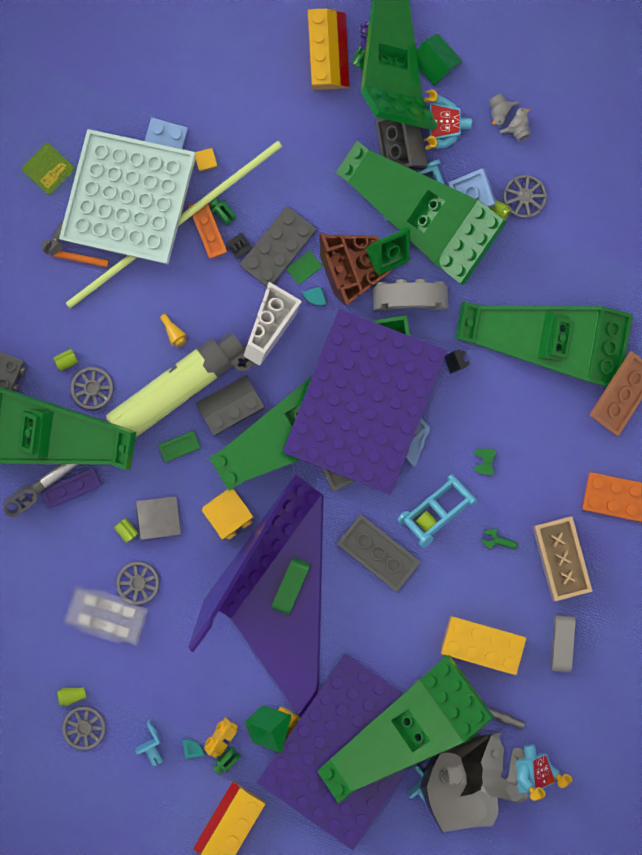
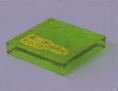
(48, 168)

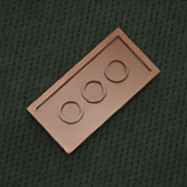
(620, 396)

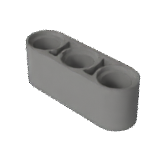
(563, 643)

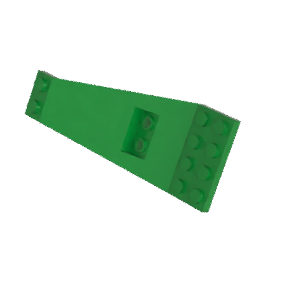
(391, 66)
(454, 231)
(589, 343)
(51, 434)
(262, 444)
(439, 708)

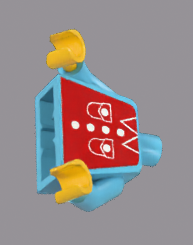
(448, 120)
(536, 773)

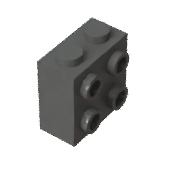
(10, 371)

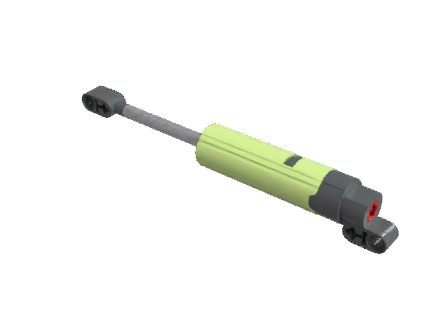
(154, 402)

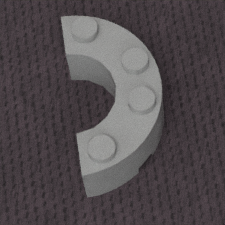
(410, 295)

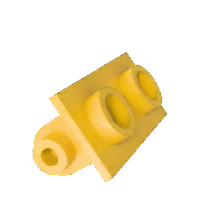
(224, 730)

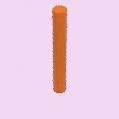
(82, 258)

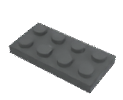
(278, 247)
(378, 552)

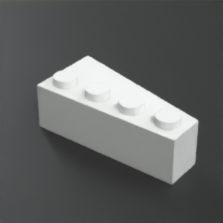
(272, 320)

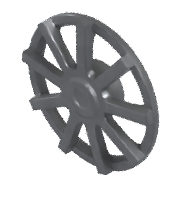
(525, 195)
(91, 388)
(137, 582)
(84, 727)

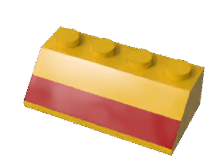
(328, 49)
(230, 822)

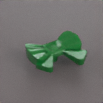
(487, 455)

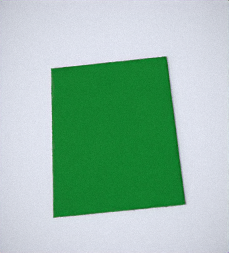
(304, 267)

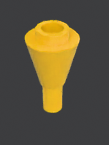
(175, 334)

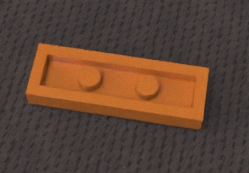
(209, 232)

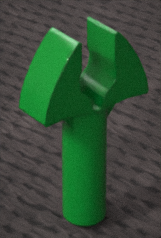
(498, 540)

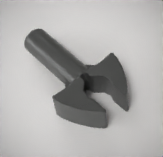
(53, 246)

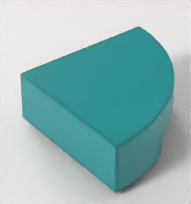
(315, 296)
(192, 749)

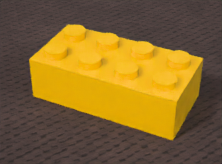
(483, 645)

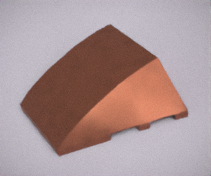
(348, 265)

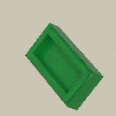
(179, 446)

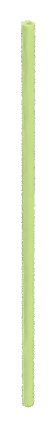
(184, 216)

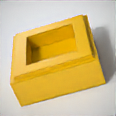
(205, 159)

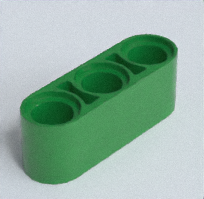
(290, 586)

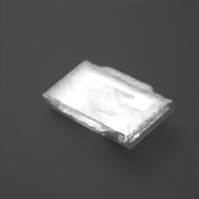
(106, 616)

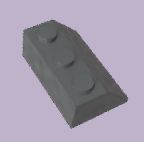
(401, 143)
(230, 405)

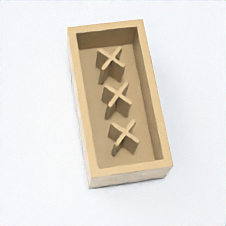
(562, 558)

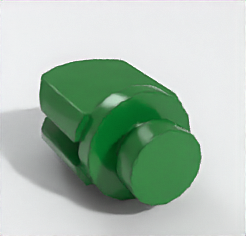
(222, 211)
(226, 761)

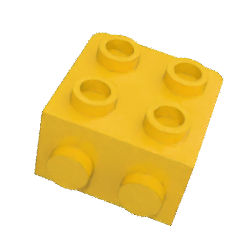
(227, 514)

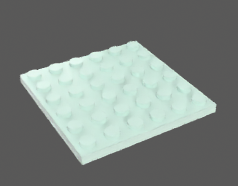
(127, 196)

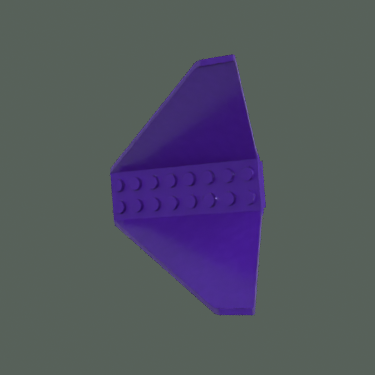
(250, 583)

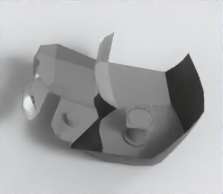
(467, 782)

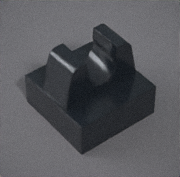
(239, 245)
(455, 361)

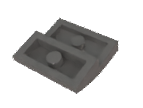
(158, 518)

